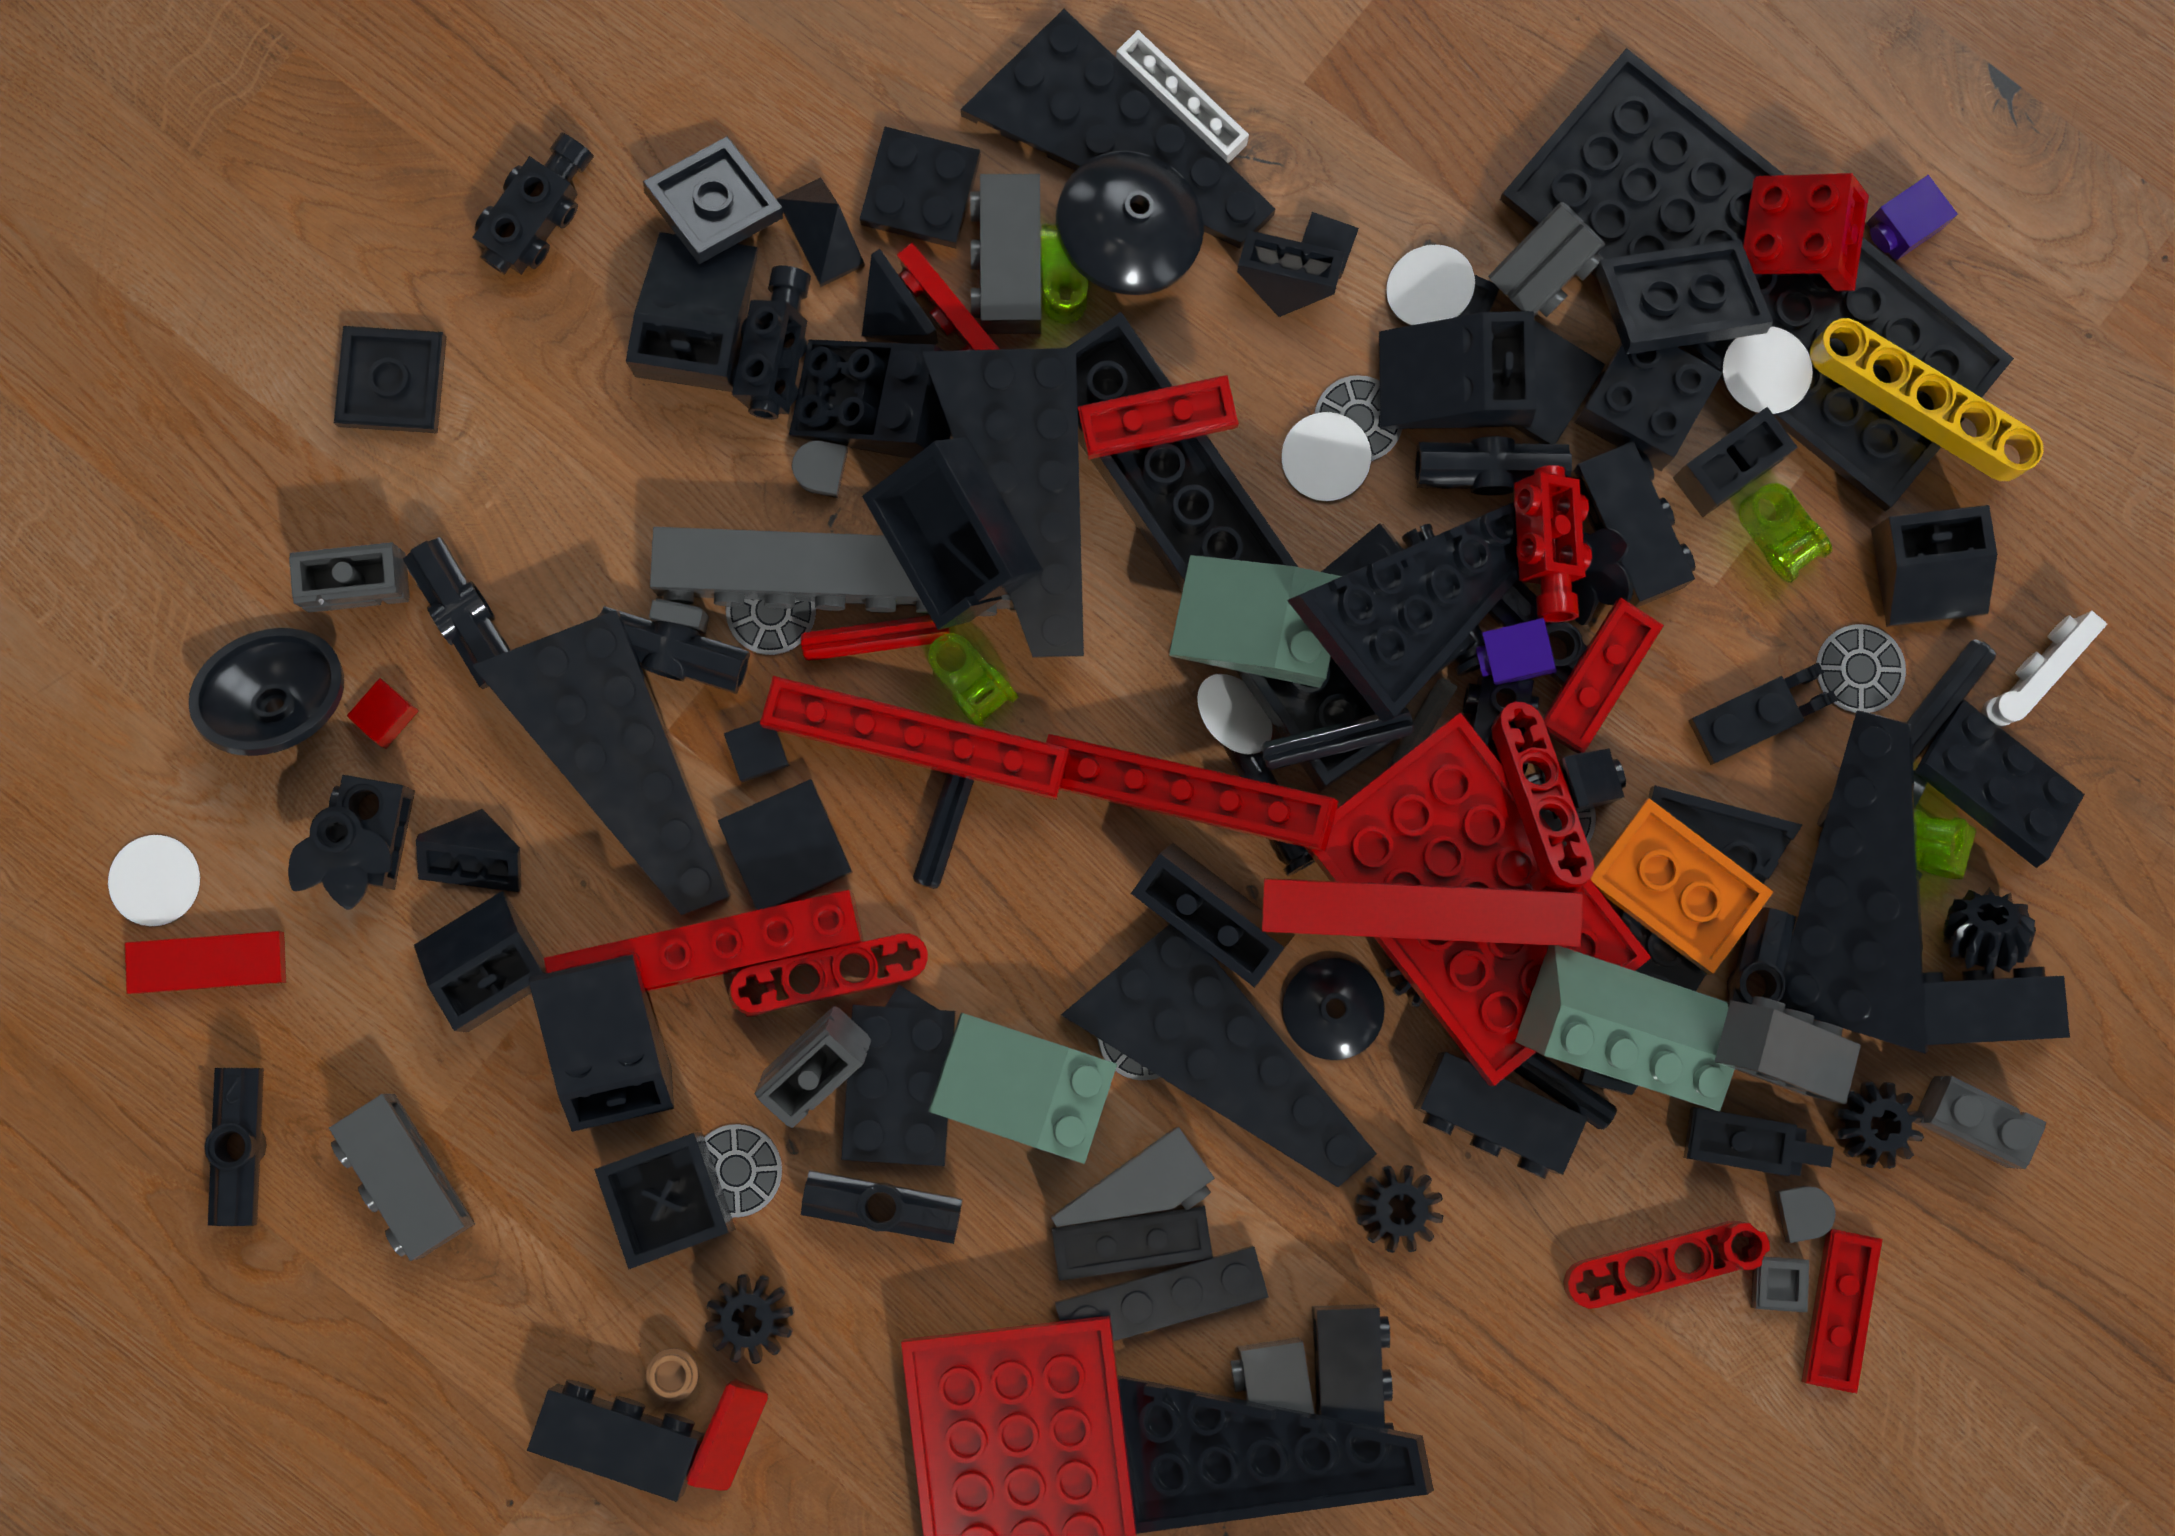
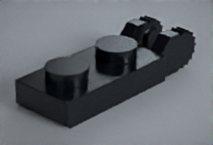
(1756, 715)

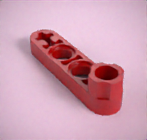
(1557, 867)
(827, 967)
(1664, 1270)

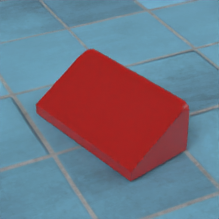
(727, 1436)

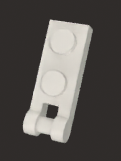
(2042, 671)

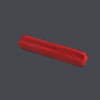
(870, 638)

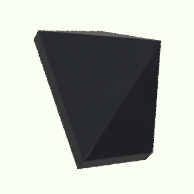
(821, 231)
(1288, 271)
(891, 309)
(469, 853)

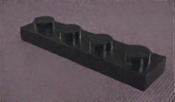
(1172, 1294)

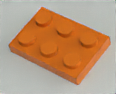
(1679, 886)

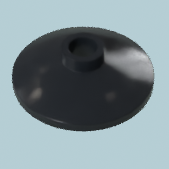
(1307, 1015)

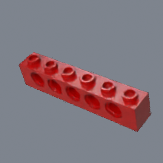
(730, 942)

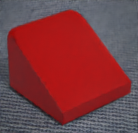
(382, 713)

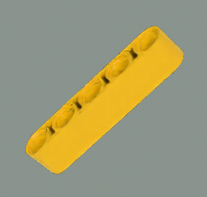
(1949, 400)

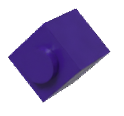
(1910, 218)
(1516, 652)

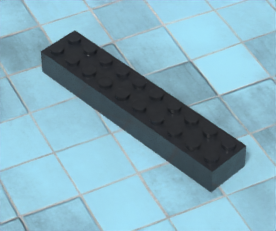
(1195, 506)

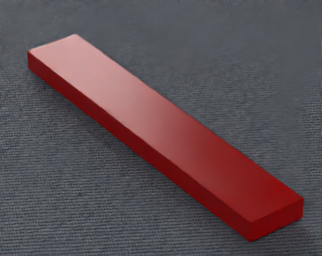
(914, 737)
(1197, 794)
(1422, 912)

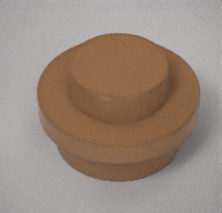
(672, 1374)

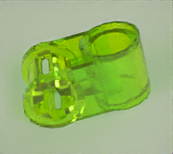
(1057, 275)
(1785, 534)
(971, 681)
(1943, 845)

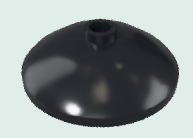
(1115, 244)
(266, 691)

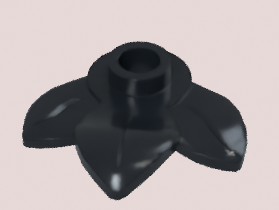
(1606, 575)
(338, 865)

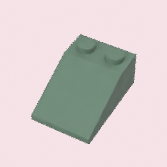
(1241, 619)
(1022, 1088)

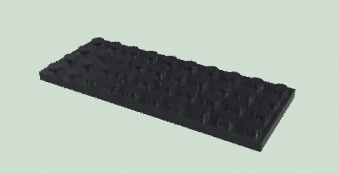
(1668, 176)

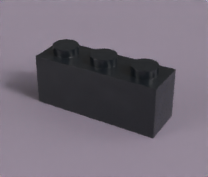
(1626, 501)
(1210, 914)
(1995, 1009)
(1500, 1116)
(1349, 1363)
(616, 1439)

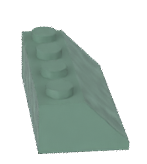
(1627, 1027)

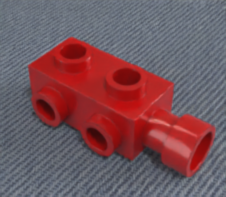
(1552, 539)

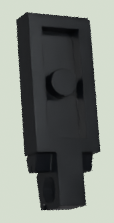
(1751, 1143)

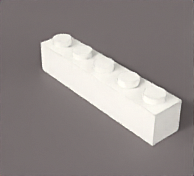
(1183, 96)

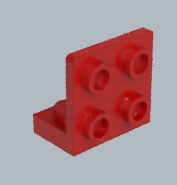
(1807, 226)

